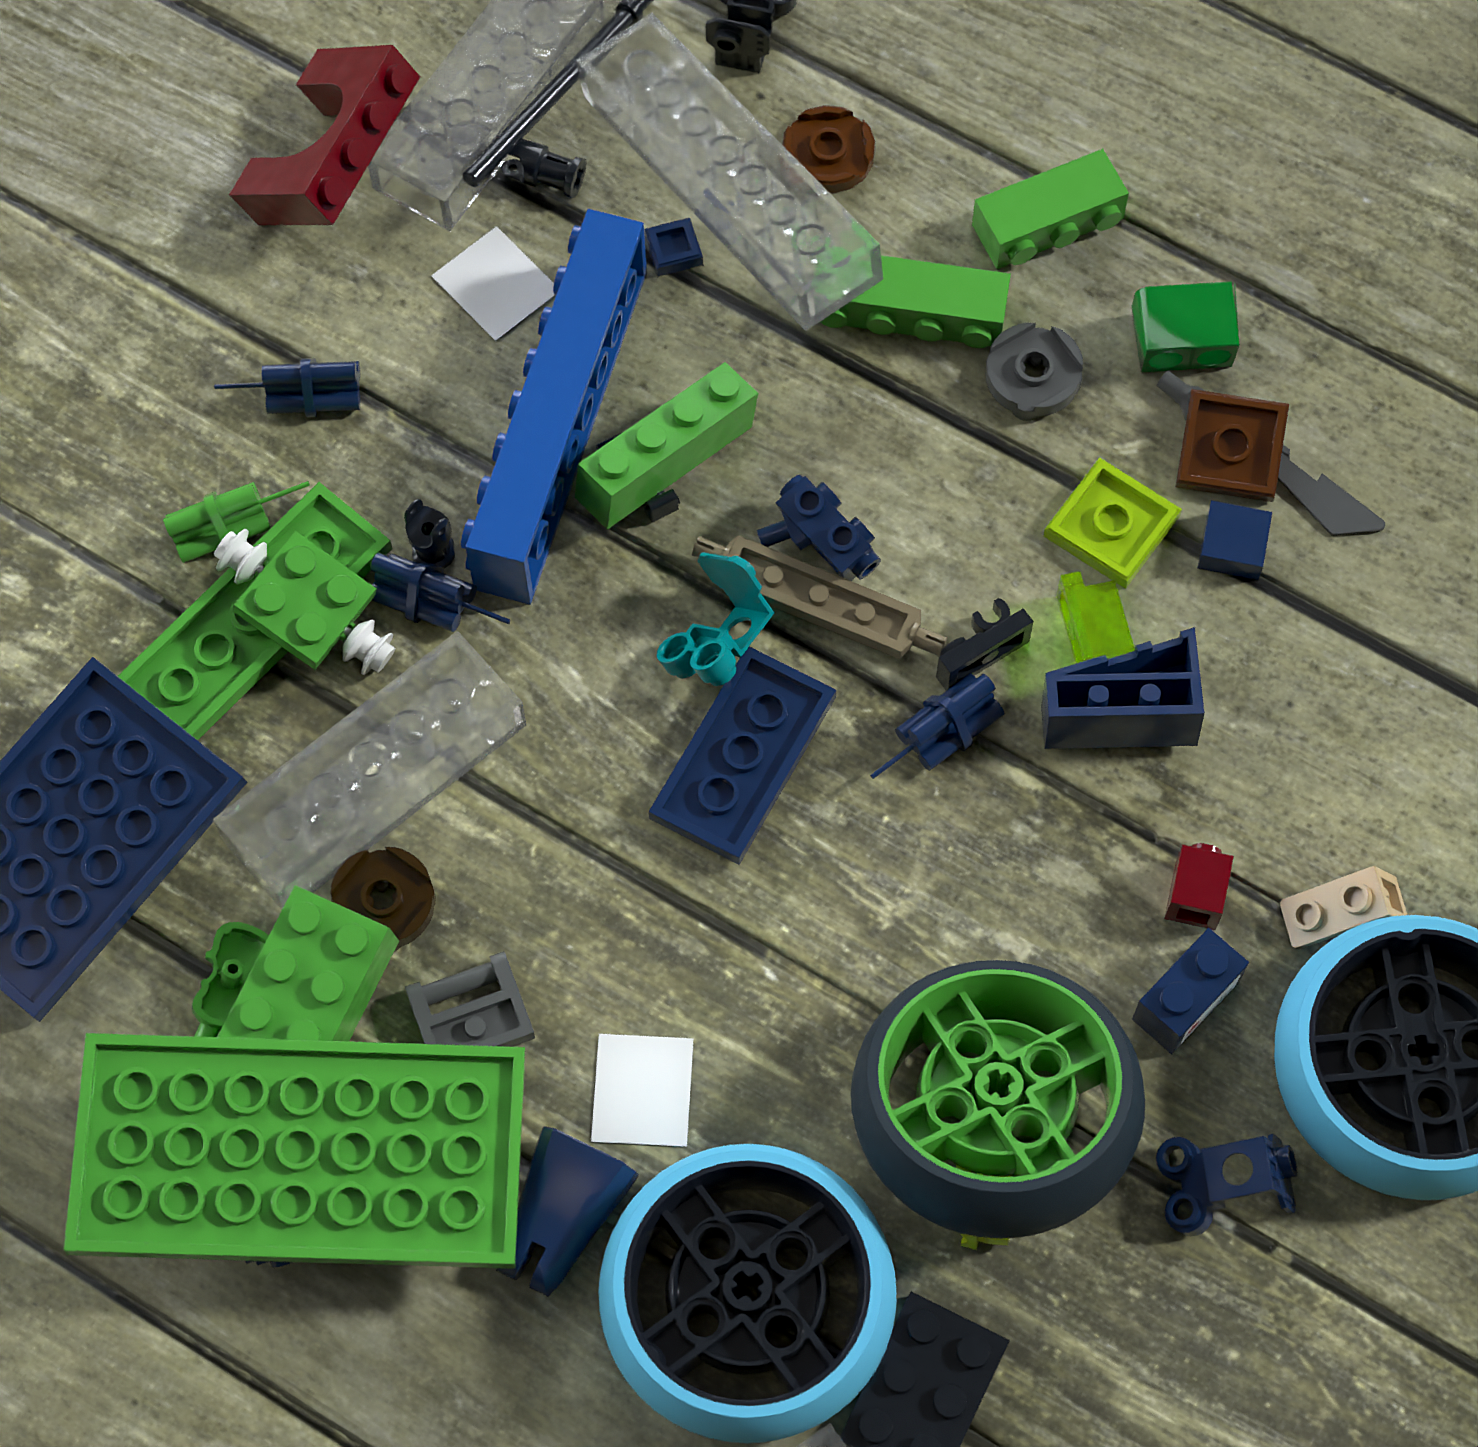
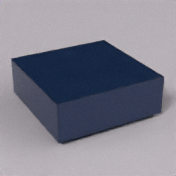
(673, 247)

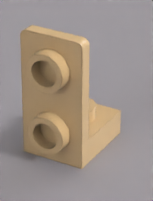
(1341, 905)

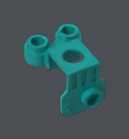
(710, 649)

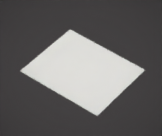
(495, 283)
(642, 1090)

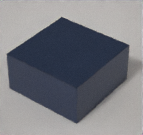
(1234, 540)

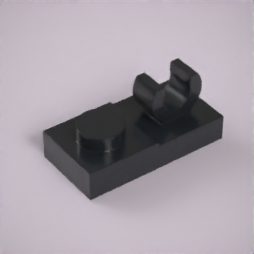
(987, 647)

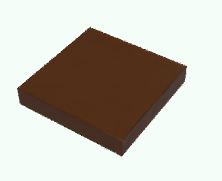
(1232, 445)

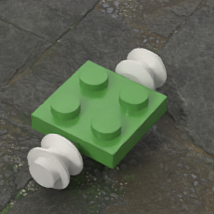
(304, 600)

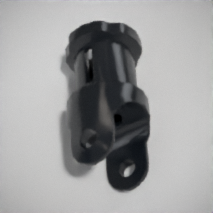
(545, 168)
(429, 535)

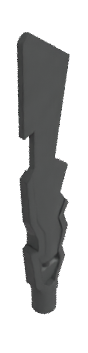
(1322, 498)

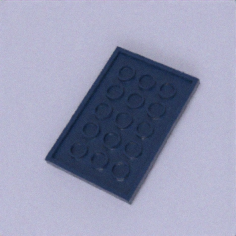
(90, 825)

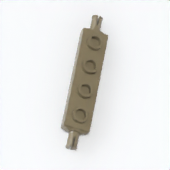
(831, 600)

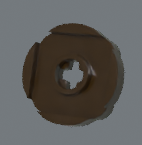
(381, 870)

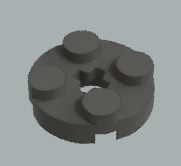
(1028, 395)

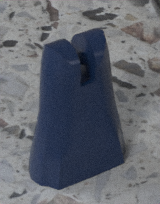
(564, 1204)

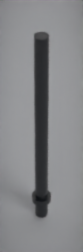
(627, 14)

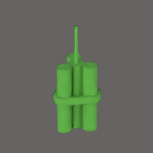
(204, 525)

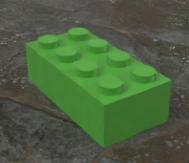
(312, 973)

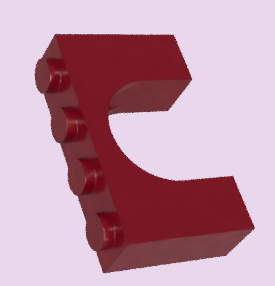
(312, 187)

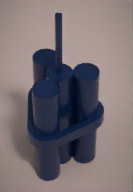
(308, 387)
(423, 591)
(948, 722)

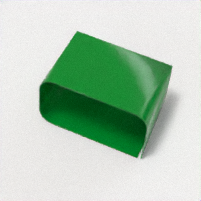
(1186, 326)

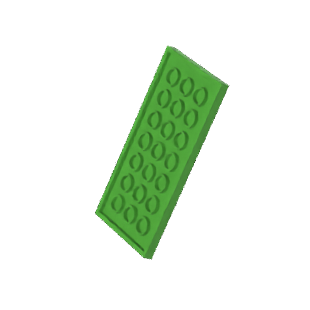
(297, 1151)

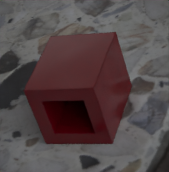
(1199, 886)

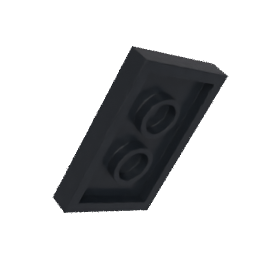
(926, 1380)

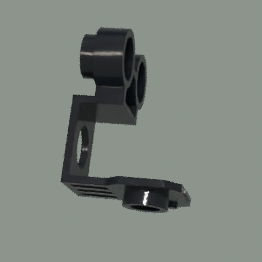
(746, 33)

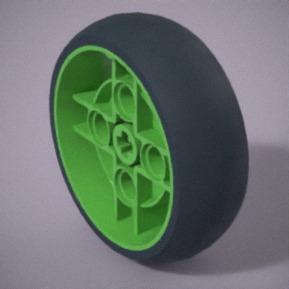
(1003, 1017)

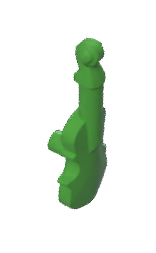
(232, 959)

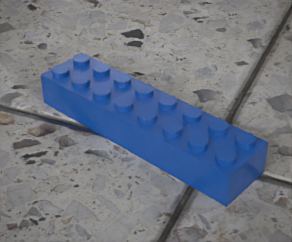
(556, 407)

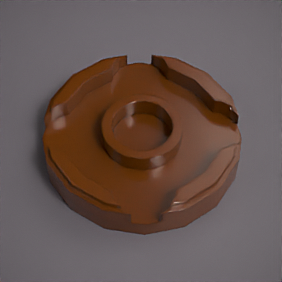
(832, 146)

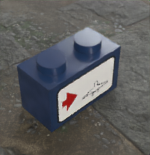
(1190, 990)

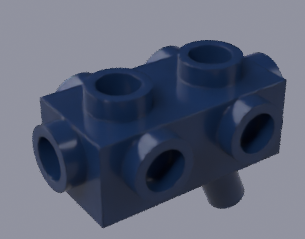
(814, 520)

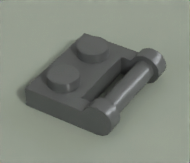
(486, 1021)

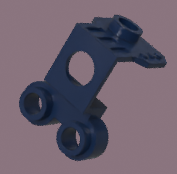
(1206, 1186)

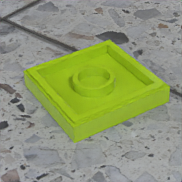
(1112, 522)

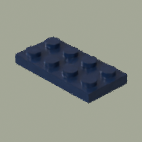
(742, 755)

